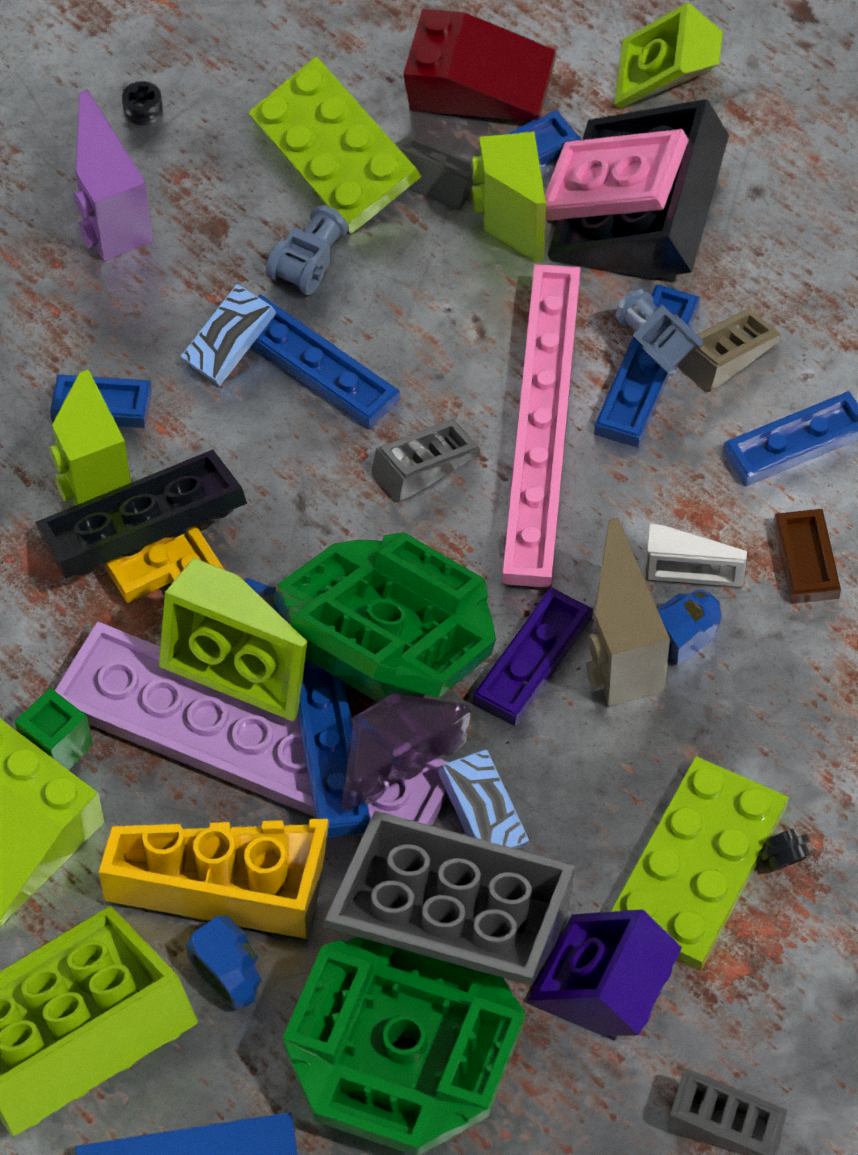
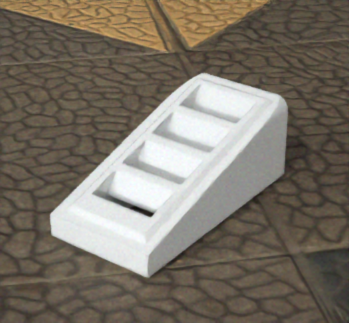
(692, 559)

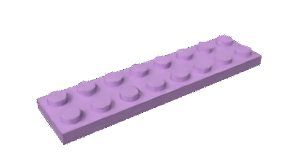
(129, 695)

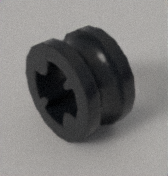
(139, 92)

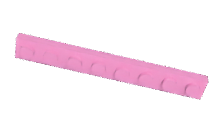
(541, 427)

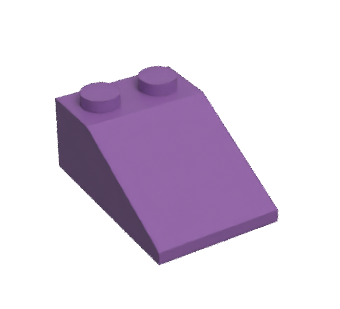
(110, 187)

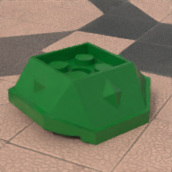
(389, 616)
(367, 999)

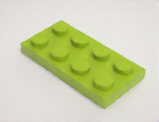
(334, 144)
(702, 856)

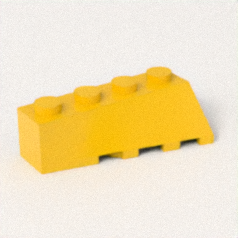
(253, 874)

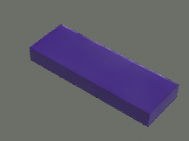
(532, 656)

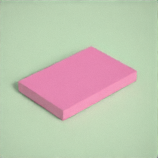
(614, 175)

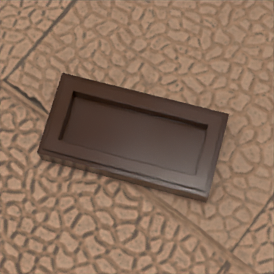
(807, 556)

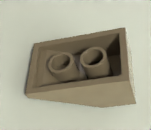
(628, 635)

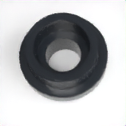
(785, 849)

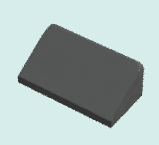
(443, 174)

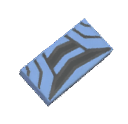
(228, 334)
(482, 800)

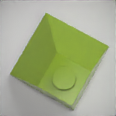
(667, 54)

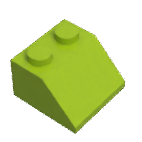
(511, 192)
(88, 445)

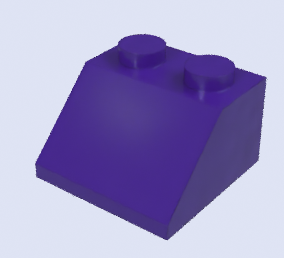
(607, 972)

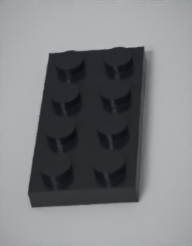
(140, 514)

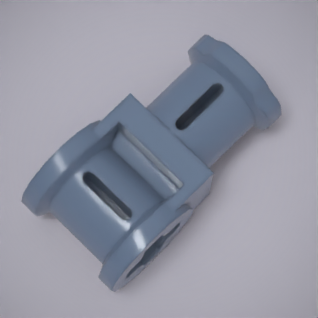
(306, 253)
(657, 329)

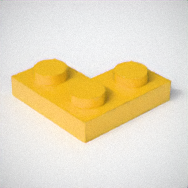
(158, 564)

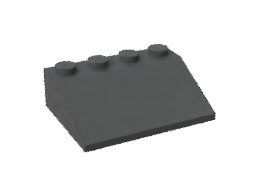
(453, 898)

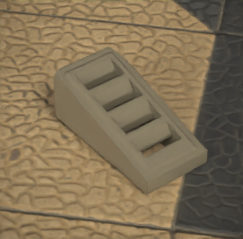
(712, 369)

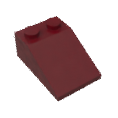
(475, 68)

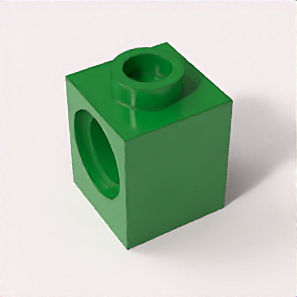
(56, 728)

